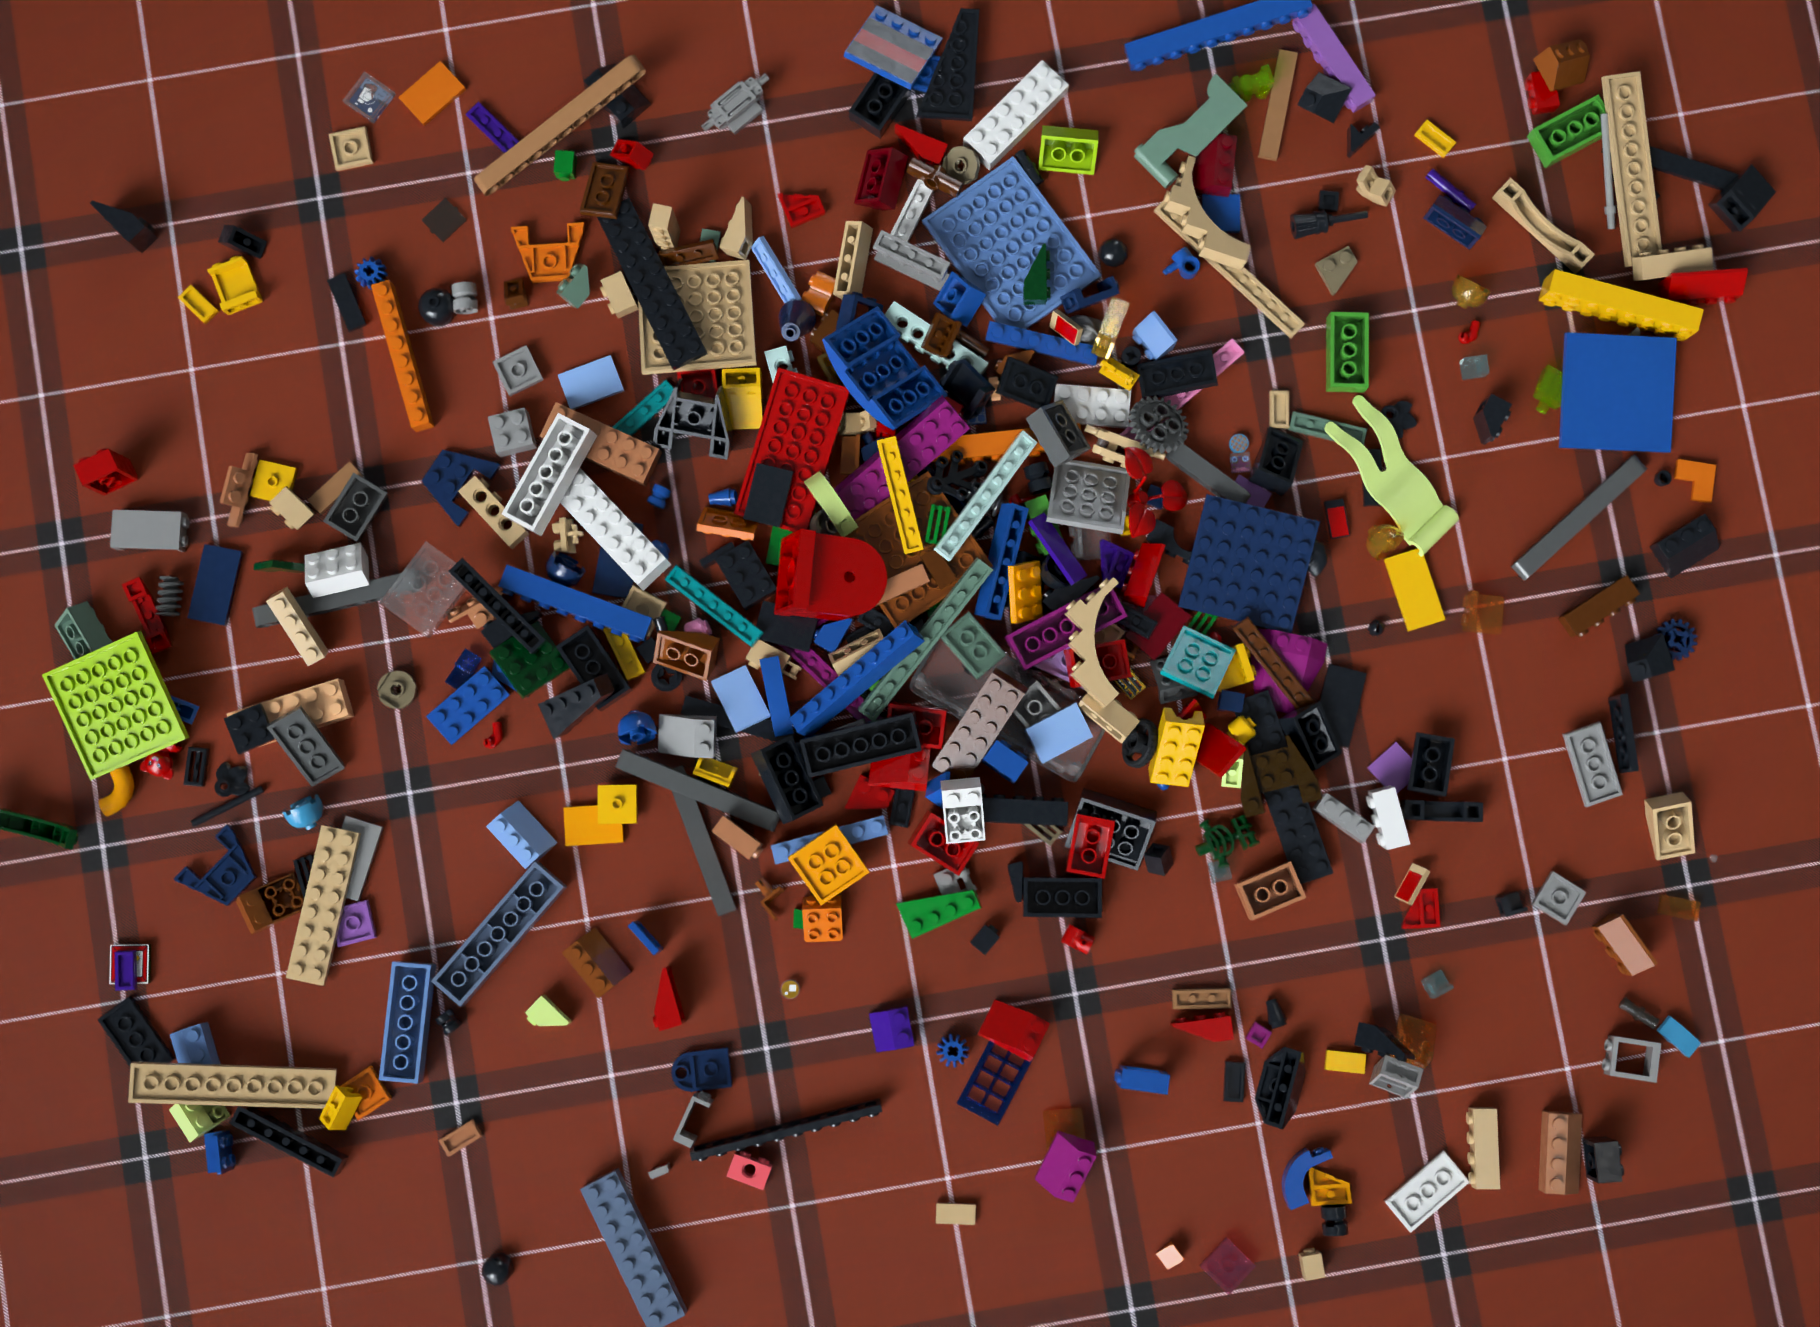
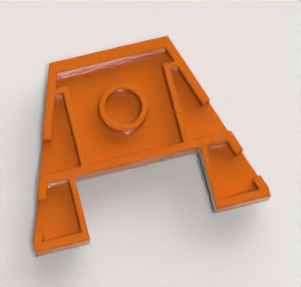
(549, 261)

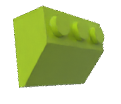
(1068, 150)

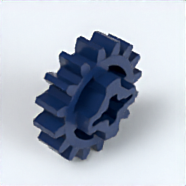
(1680, 645)

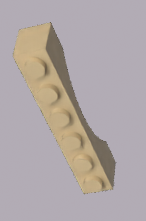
(1519, 206)

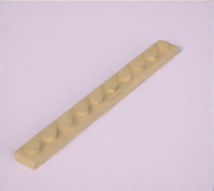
(1242, 280)

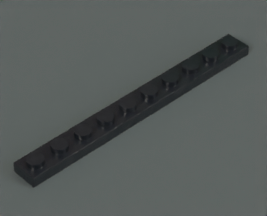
(779, 1131)

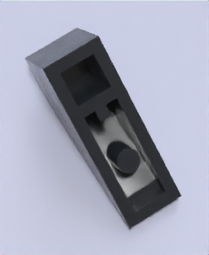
(1059, 597)
(497, 633)

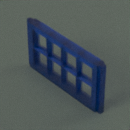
(980, 1109)

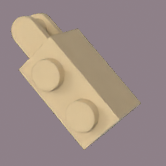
(763, 650)

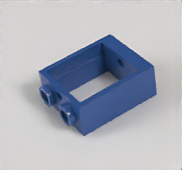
(1142, 1079)

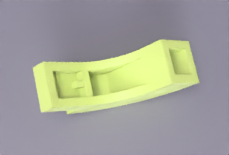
(831, 504)

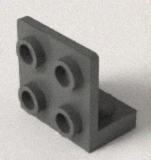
(1167, 688)

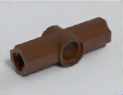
(935, 177)

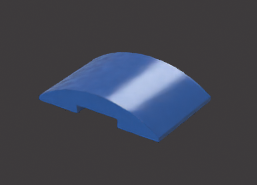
(881, 370)

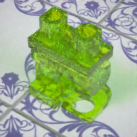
(1257, 84)

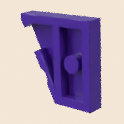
(1114, 562)

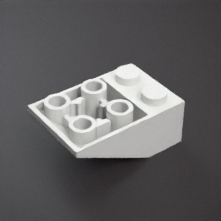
(963, 810)

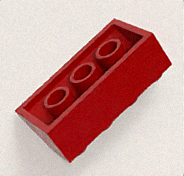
(1704, 286)

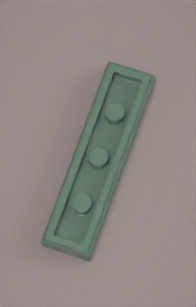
(1315, 425)

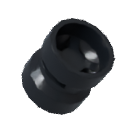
(450, 1026)

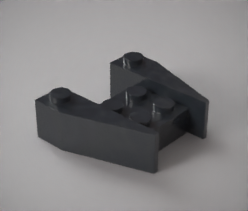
(696, 417)

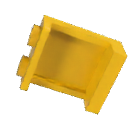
(235, 285)

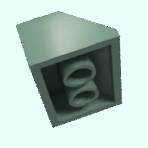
(81, 630)

